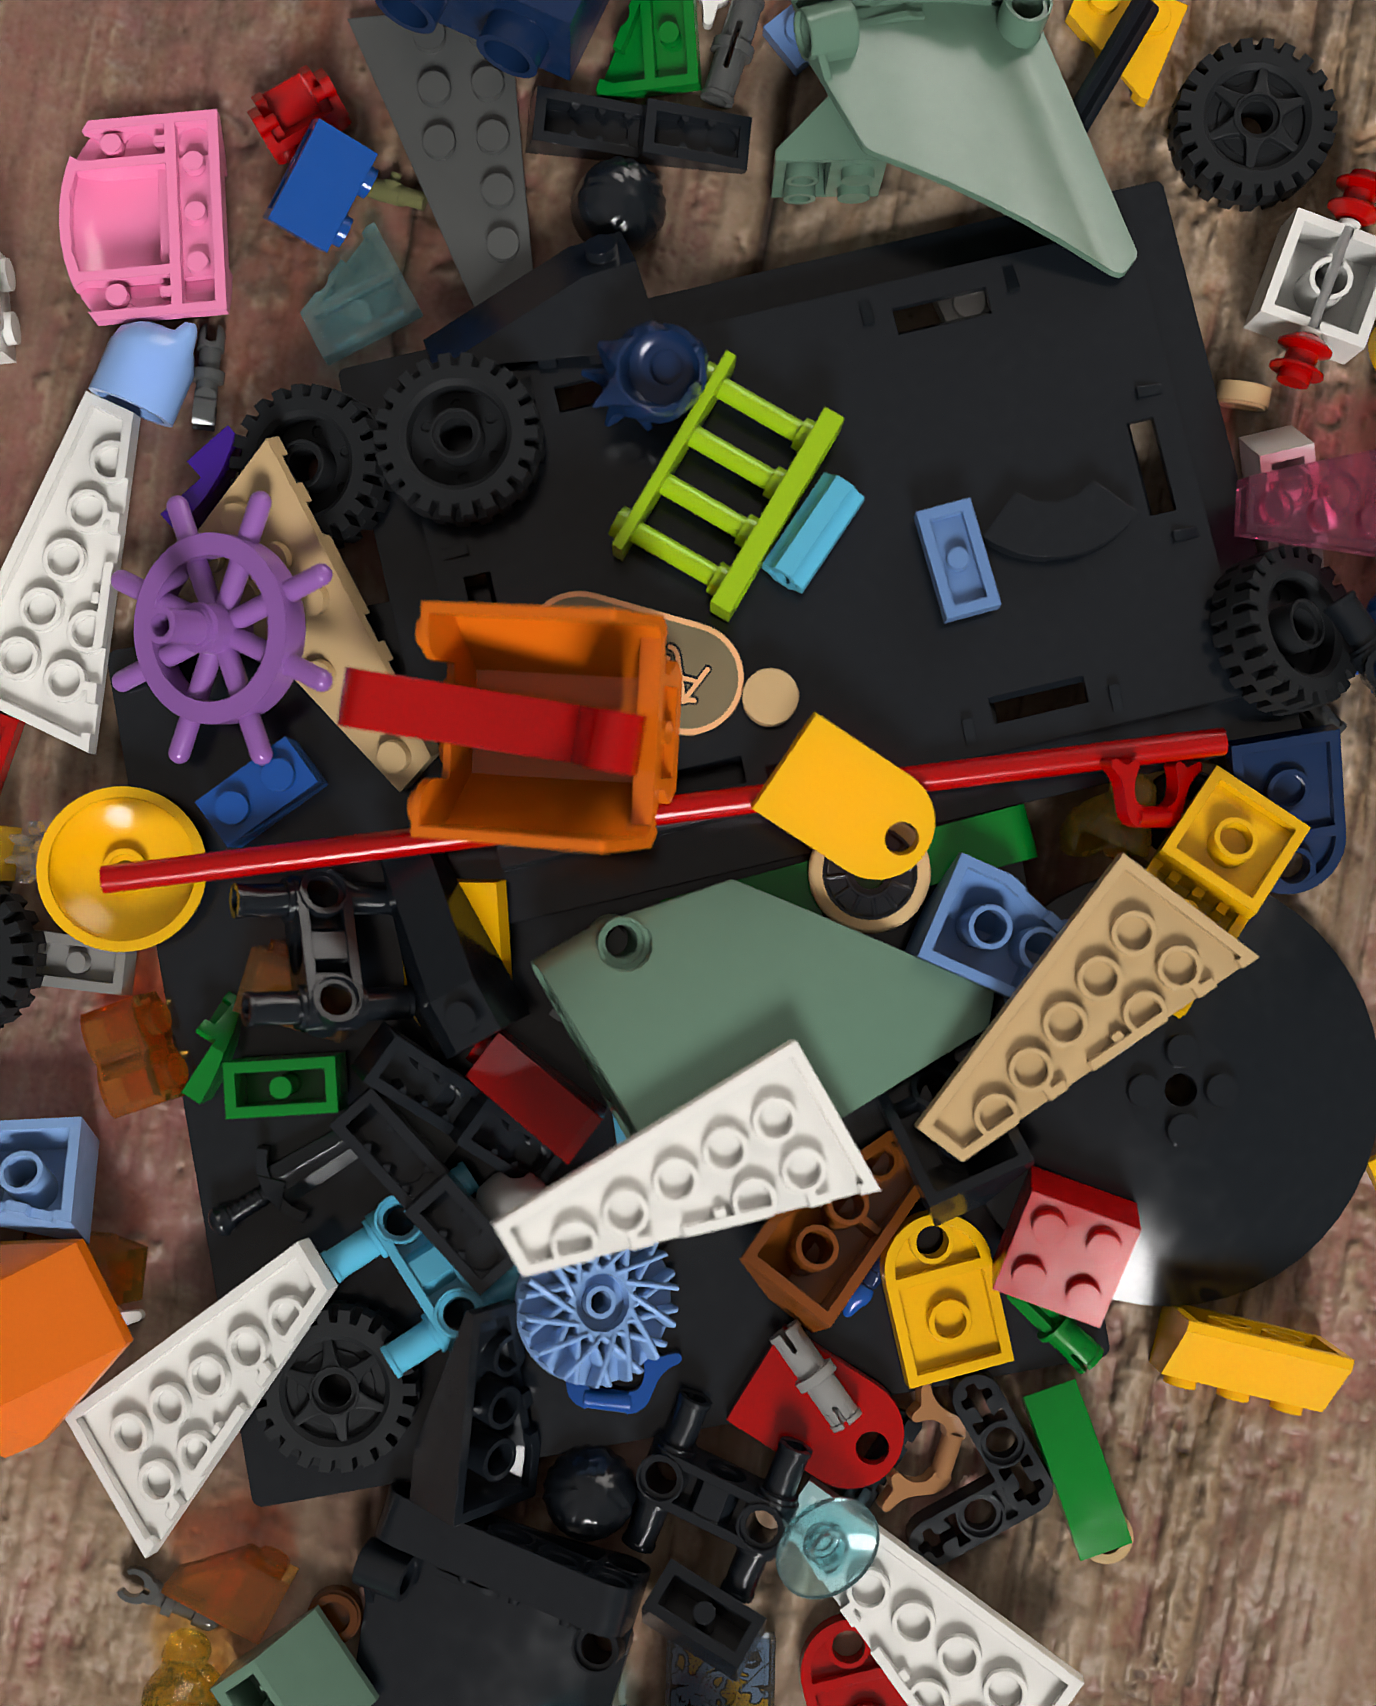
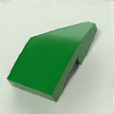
(223, 1033)

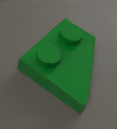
(654, 52)

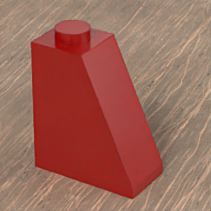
(535, 1094)

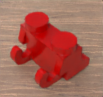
(289, 107)

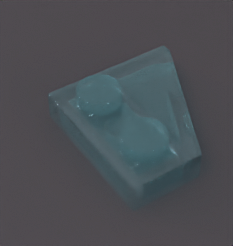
(360, 301)

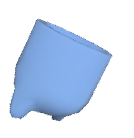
(147, 369)

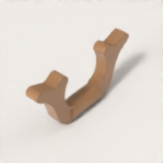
(939, 1473)

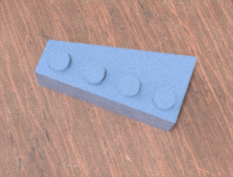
(48, 1176)

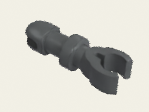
(207, 379)
(156, 1598)

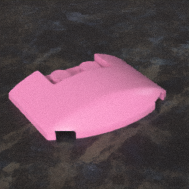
(148, 218)

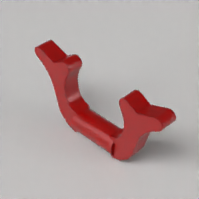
(1128, 810)

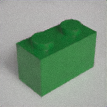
(285, 1085)

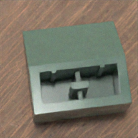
(824, 162)
(297, 1667)

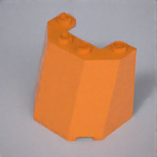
(563, 656)

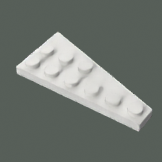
(59, 574)
(182, 1404)

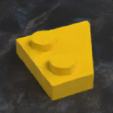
(1096, 20)

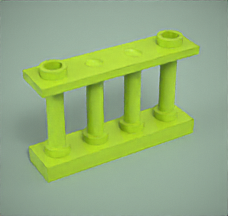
(752, 534)

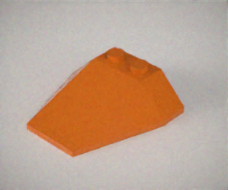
(54, 1336)

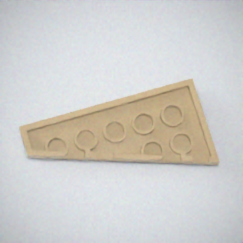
(1097, 989)

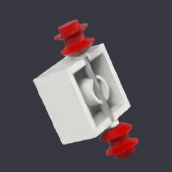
(1320, 284)

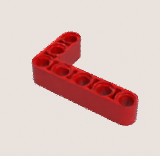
(492, 720)

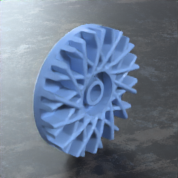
(612, 1335)

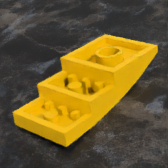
(1227, 852)

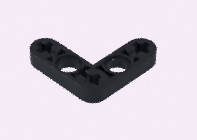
(997, 1486)

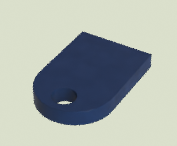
(1305, 778)

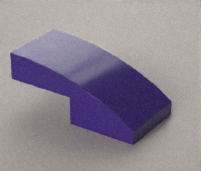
(213, 467)

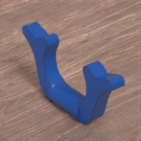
(620, 1400)

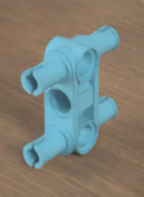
(426, 1273)

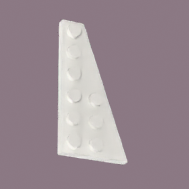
(717, 1162)
(942, 1639)

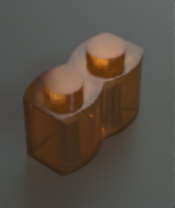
(134, 1054)

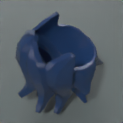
(650, 374)

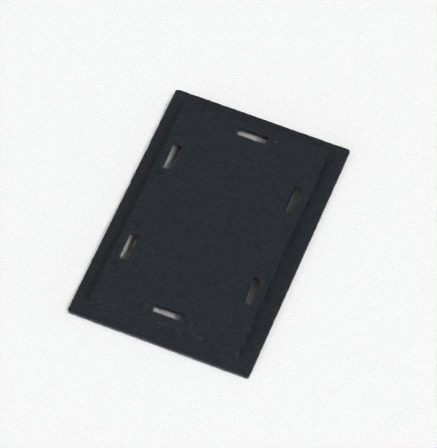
(932, 415)

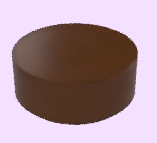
(341, 1608)

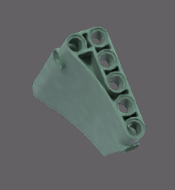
(972, 105)

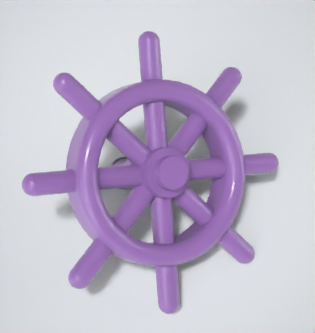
(220, 629)

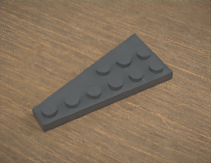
(462, 141)

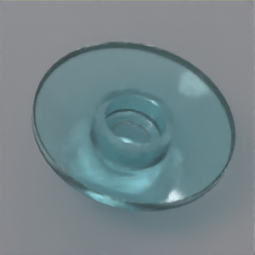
(827, 1548)

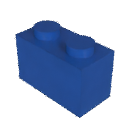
(322, 186)
(261, 794)

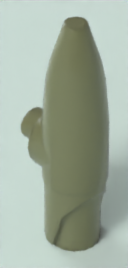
(396, 194)

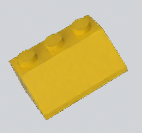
(1247, 1359)

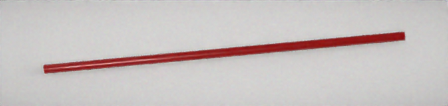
(682, 808)

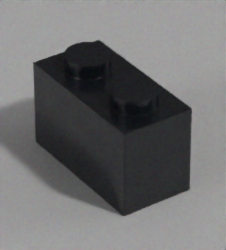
(703, 1620)

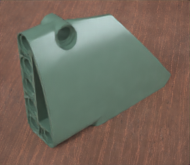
(734, 977)

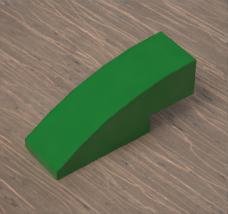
(1077, 1469)

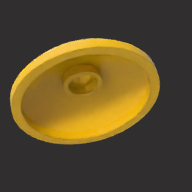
(109, 829)

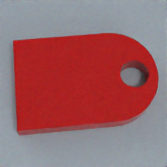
(776, 1408)
(842, 1679)

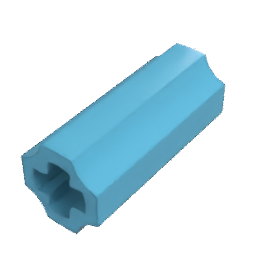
(813, 532)

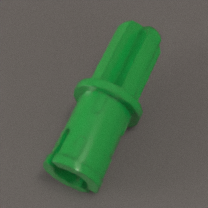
(1062, 1334)

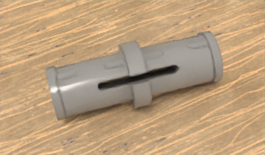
(815, 1376)

